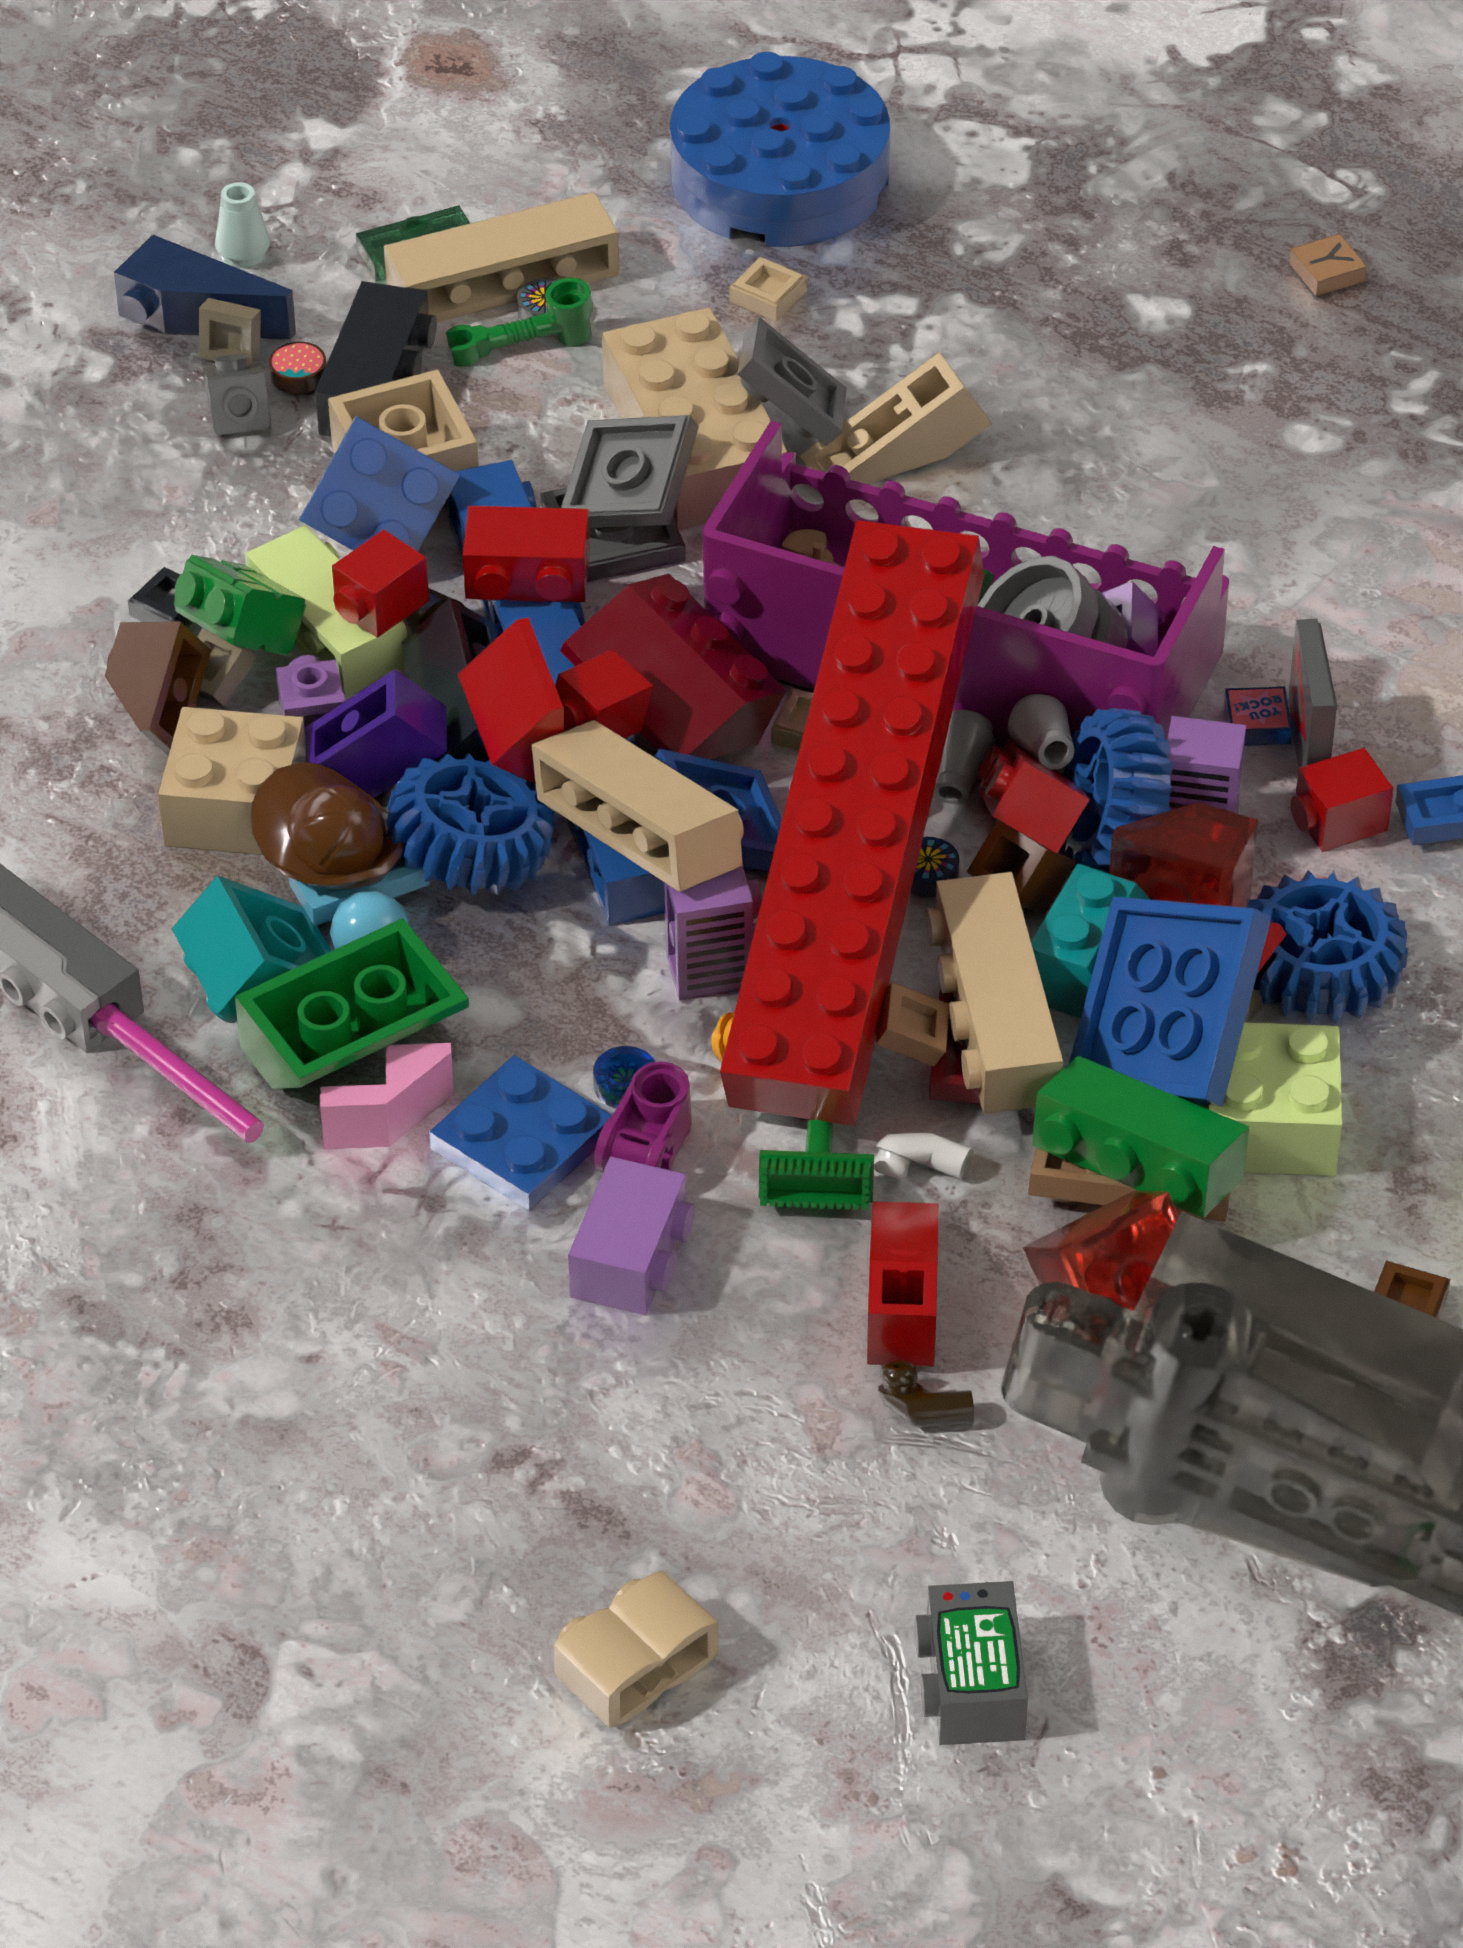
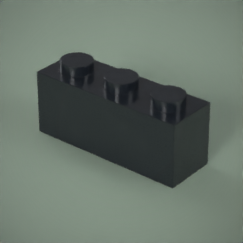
(376, 343)
(435, 658)

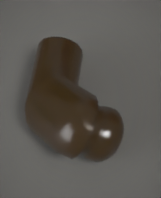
(917, 1404)

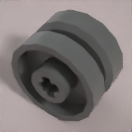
(1059, 597)

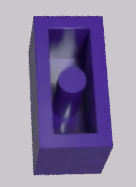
(379, 733)

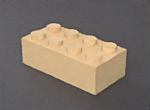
(687, 369)

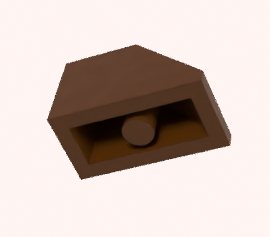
(155, 674)

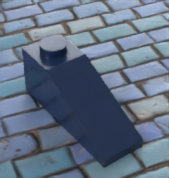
(168, 284)

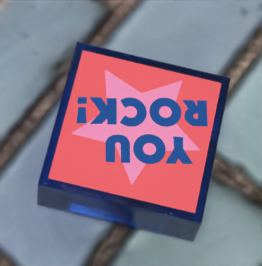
(1262, 711)

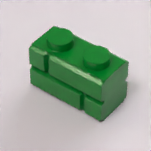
(239, 605)

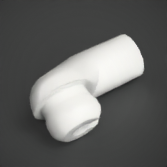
(922, 1148)

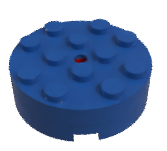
(780, 149)

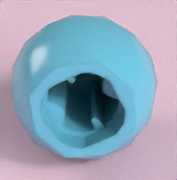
(364, 914)

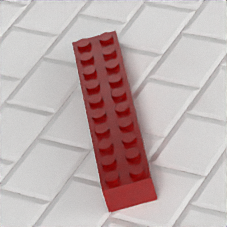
(853, 824)

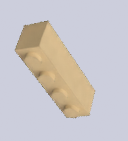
(493, 258)
(638, 805)
(995, 990)

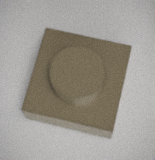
(228, 330)
(224, 668)

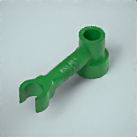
(567, 315)

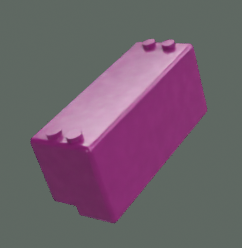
(785, 601)

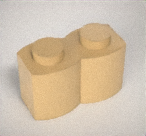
(635, 1648)

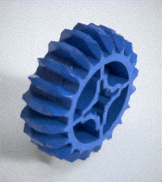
(1125, 774)
(470, 824)
(1338, 948)

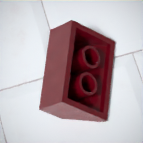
(706, 685)

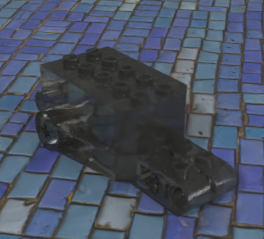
(1261, 1409)

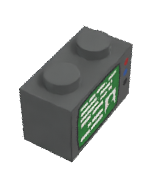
(975, 1663)

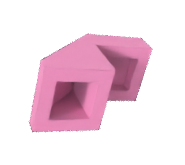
(379, 1115)

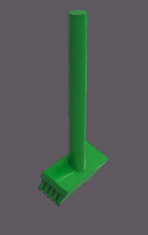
(816, 1174)

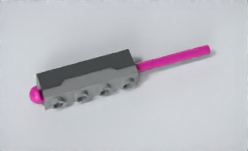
(91, 994)

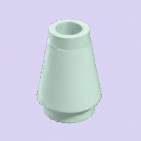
(240, 227)

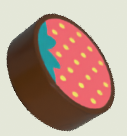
(297, 367)

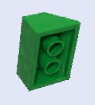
(344, 1006)

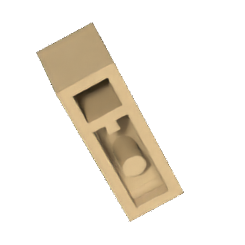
(905, 427)

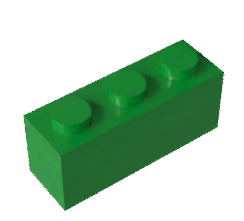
(1140, 1135)

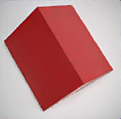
(513, 698)

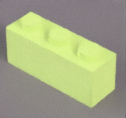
(305, 567)

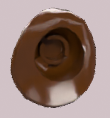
(322, 828)

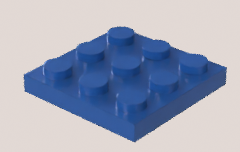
(1172, 994)

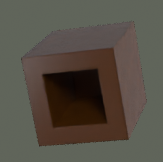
(1034, 867)

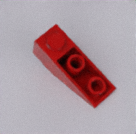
(1030, 795)
(903, 1283)

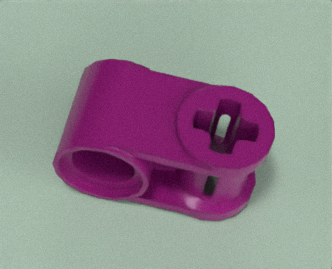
(649, 1119)

